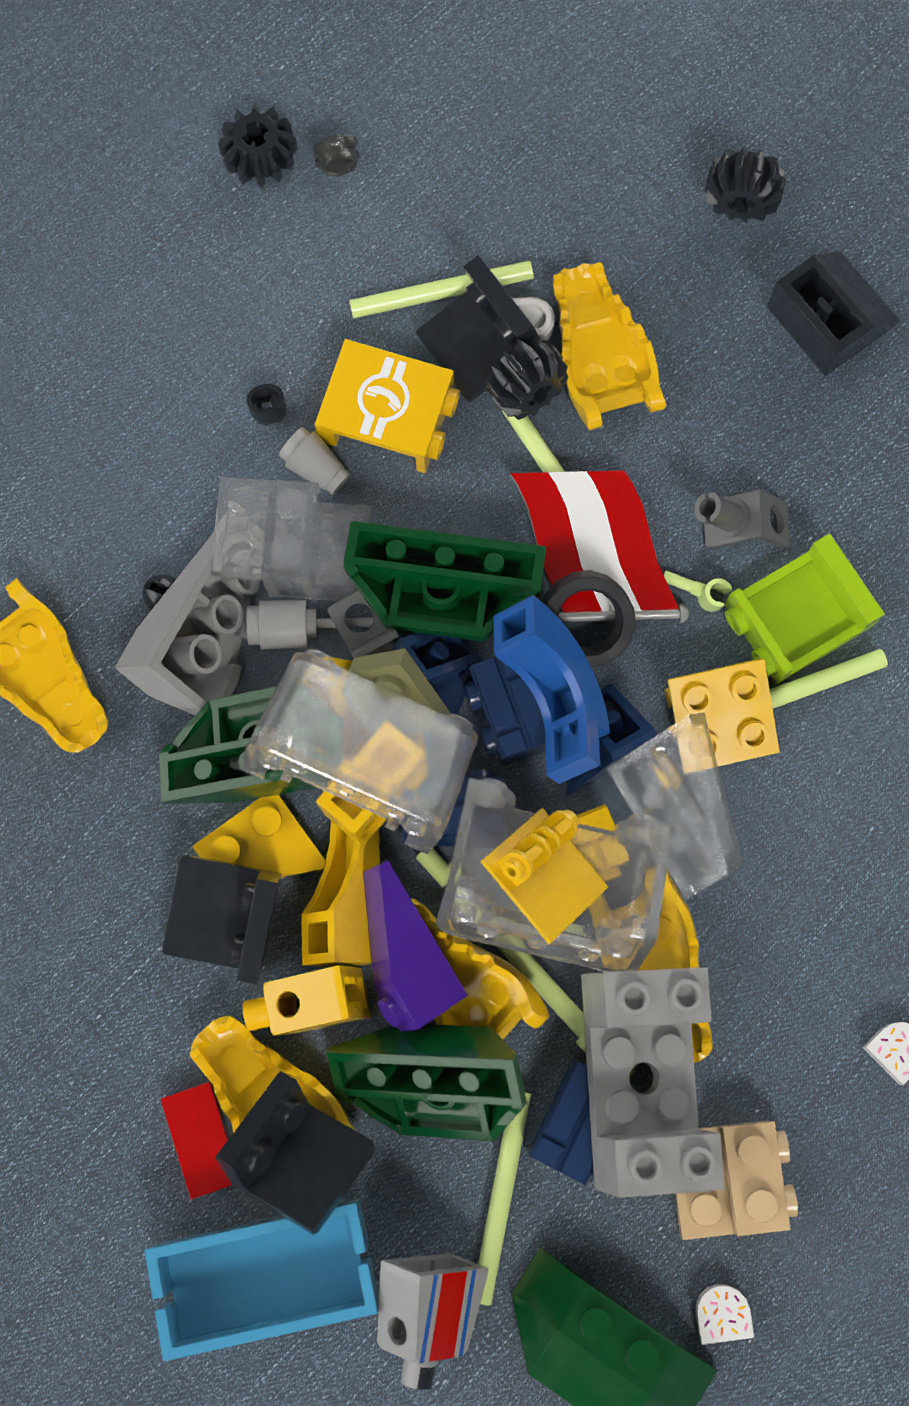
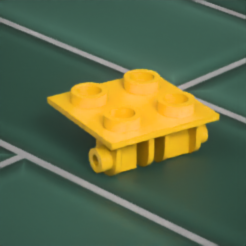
(735, 708)
(546, 872)

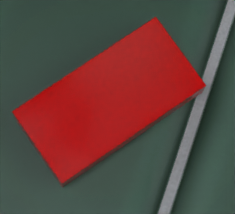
(197, 1137)

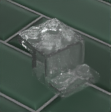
(284, 537)

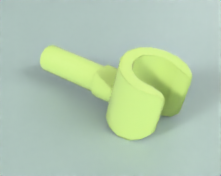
(700, 589)

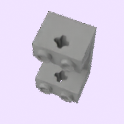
(649, 1138)

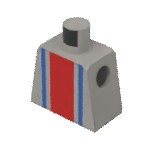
(428, 1311)

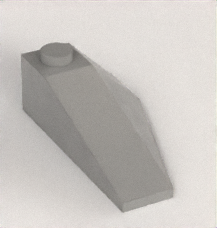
(191, 638)

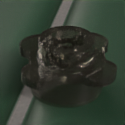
(337, 154)

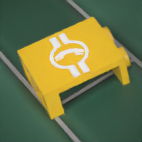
(388, 402)

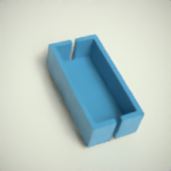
(261, 1281)

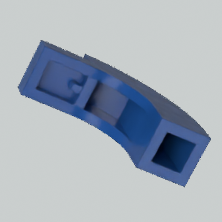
(562, 681)

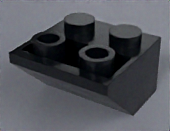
(830, 310)

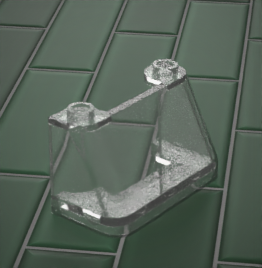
(364, 746)
(607, 936)

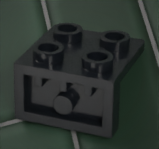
(476, 330)
(221, 914)
(294, 1155)

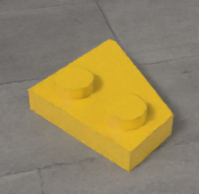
(263, 838)

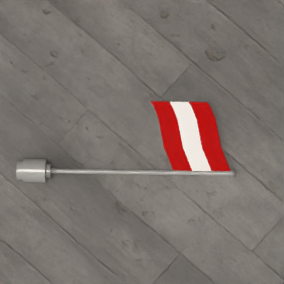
(585, 524)

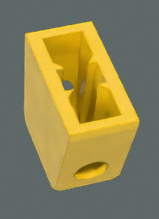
(325, 998)

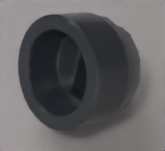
(263, 394)
(151, 597)

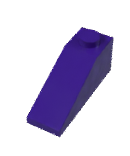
(405, 958)

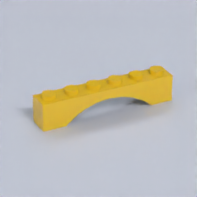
(336, 915)

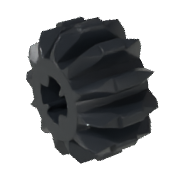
(258, 145)
(745, 185)
(526, 378)

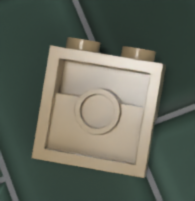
(753, 1184)

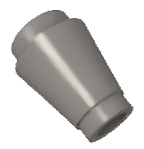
(314, 461)

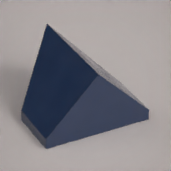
(443, 662)
(626, 734)

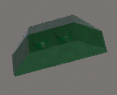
(440, 579)
(208, 753)
(432, 1080)
(596, 1347)

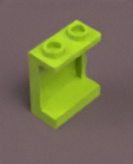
(803, 610)

